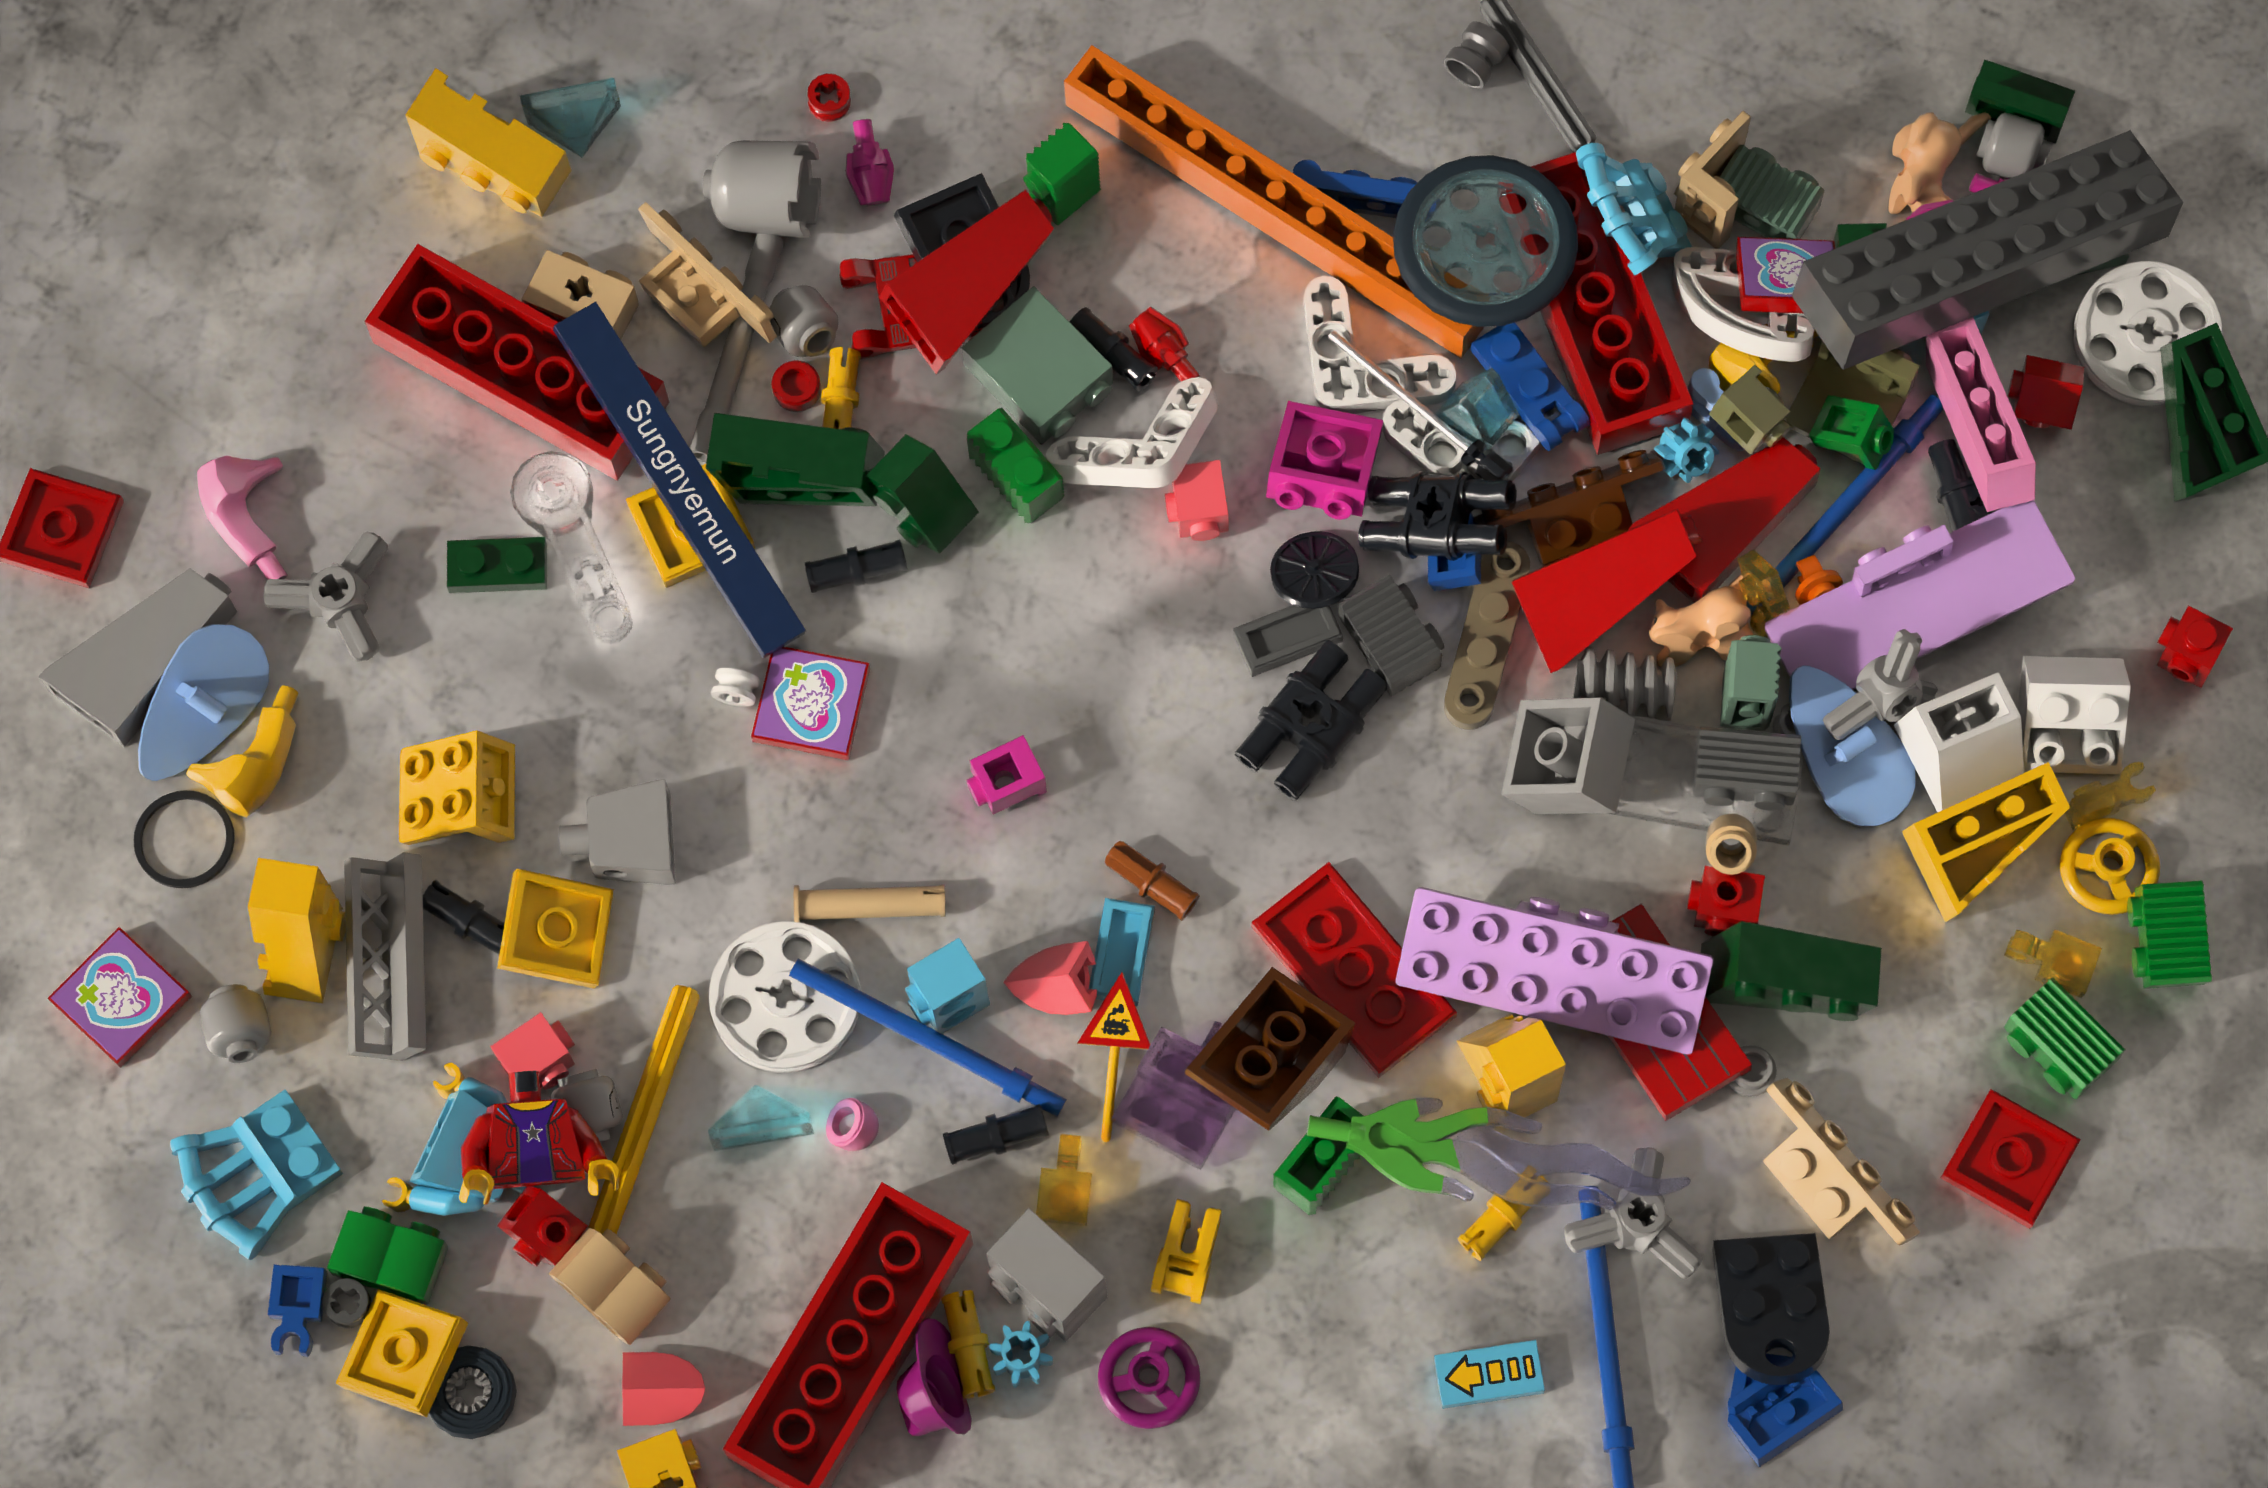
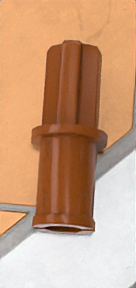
(1151, 879)

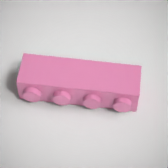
(1981, 415)

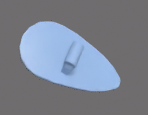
(201, 698)
(1860, 777)

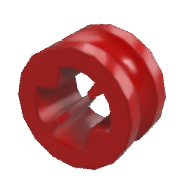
(830, 110)

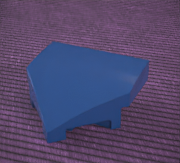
(1777, 1416)

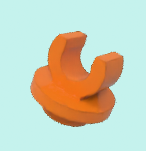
(1814, 580)

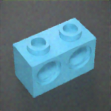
(946, 987)

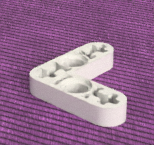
(1355, 378)
(1407, 440)
(1145, 461)

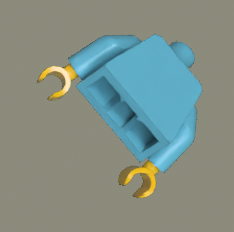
(440, 1167)

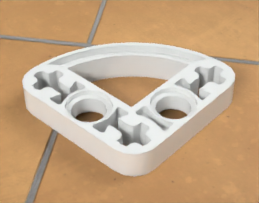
(1709, 271)

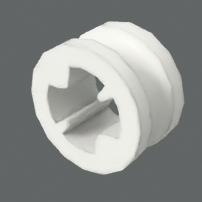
(735, 687)

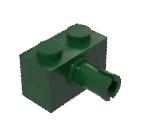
(921, 494)

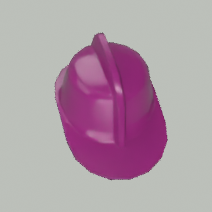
(932, 1385)

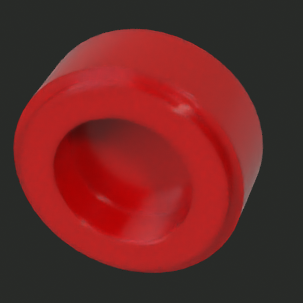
(796, 386)

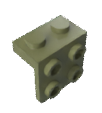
(1878, 381)

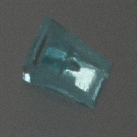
(1480, 408)

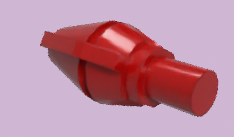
(1162, 343)

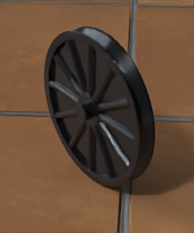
(1314, 570)

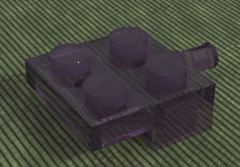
(1169, 1105)

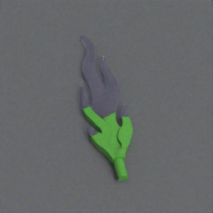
(1469, 1145)

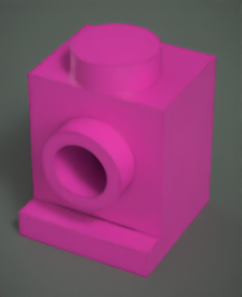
(1010, 760)

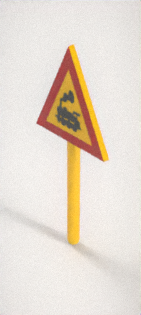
(1115, 1026)

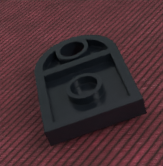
(945, 215)
(1772, 1300)

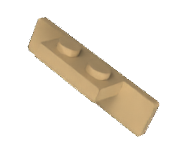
(694, 289)
(1827, 1175)

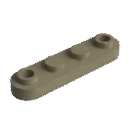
(1485, 640)

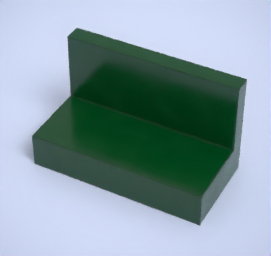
(2014, 92)

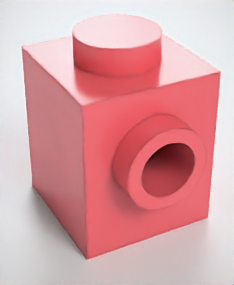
(1199, 501)
(537, 1048)

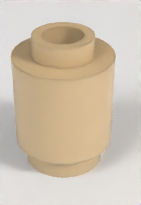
(1731, 858)

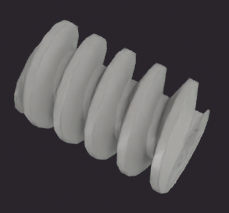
(1627, 681)

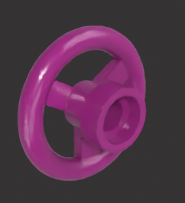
(1154, 1359)

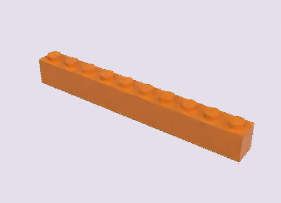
(1255, 190)

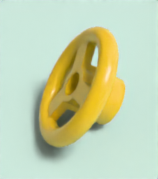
(2119, 849)

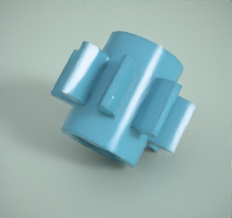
(1687, 450)
(1016, 1367)

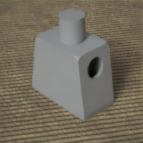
(626, 835)

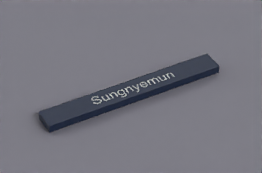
(679, 480)

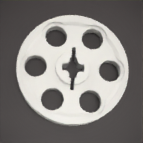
(2121, 329)
(765, 1012)

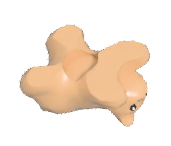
(1927, 152)
(1707, 623)

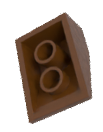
(1272, 1050)

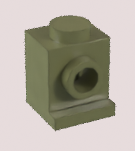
(1751, 412)

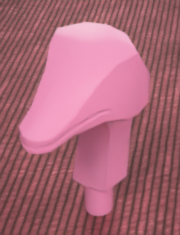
(223, 494)

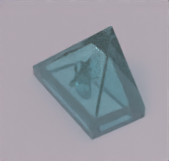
(573, 113)
(759, 1119)

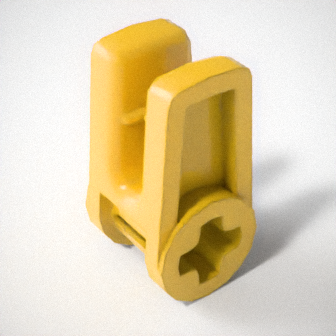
(1184, 1271)

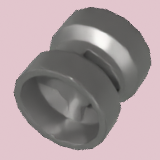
(1478, 52)

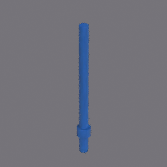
(1907, 437)
(1015, 1083)
(1617, 1436)

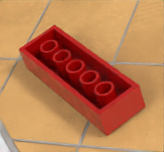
(1607, 327)
(497, 356)
(849, 1343)

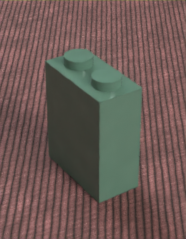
(1038, 366)

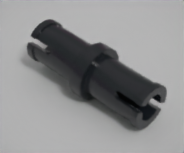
(1115, 349)
(856, 566)
(465, 916)
(995, 1134)

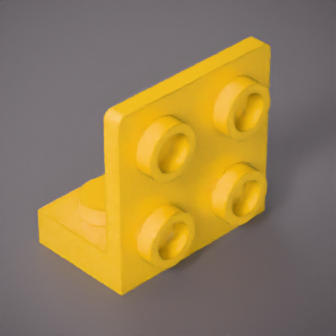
(457, 788)

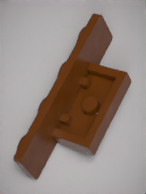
(1580, 511)

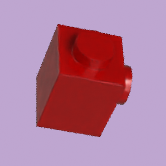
(2046, 392)
(2192, 645)
(1725, 899)
(541, 1227)

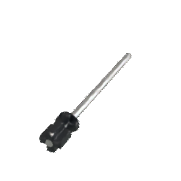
(1489, 466)

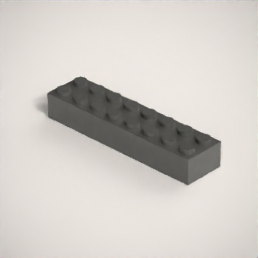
(1986, 249)

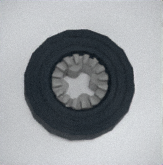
(489, 1409)

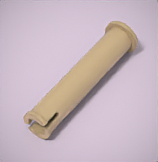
(869, 902)

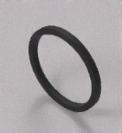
(155, 806)

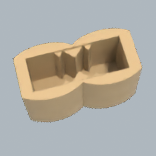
(610, 1284)

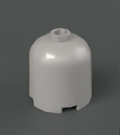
(765, 187)

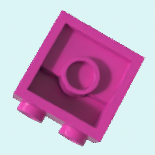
(1324, 460)

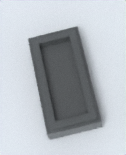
(1285, 636)

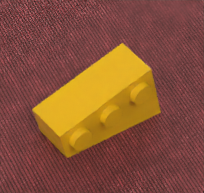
(485, 148)
(1981, 836)
(298, 924)
(1515, 1064)

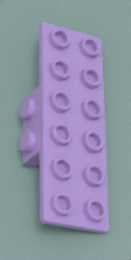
(1930, 586)
(1555, 967)

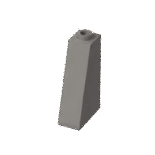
(120, 666)

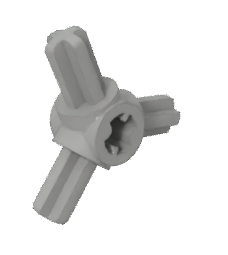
(346, 613)
(1885, 689)
(1630, 1234)

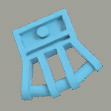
(1650, 223)
(285, 1152)

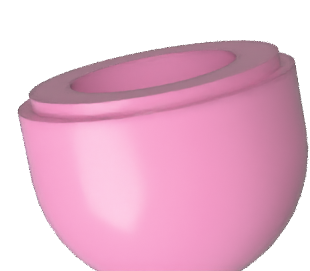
(863, 1130)

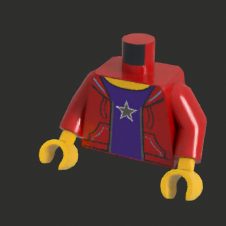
(531, 1144)

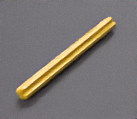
(646, 1107)

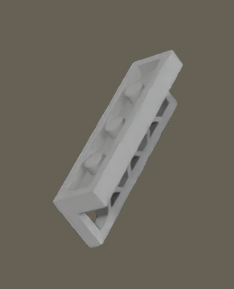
(401, 961)

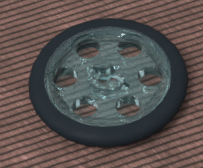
(1481, 302)

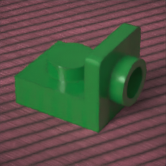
(1853, 429)

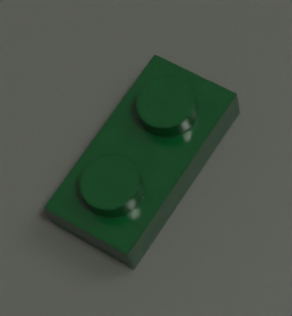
(497, 565)

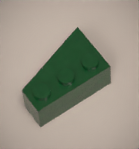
(2208, 414)
(792, 462)
(1792, 971)

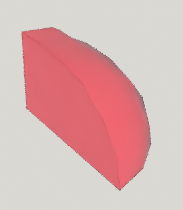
(1056, 979)
(658, 1388)

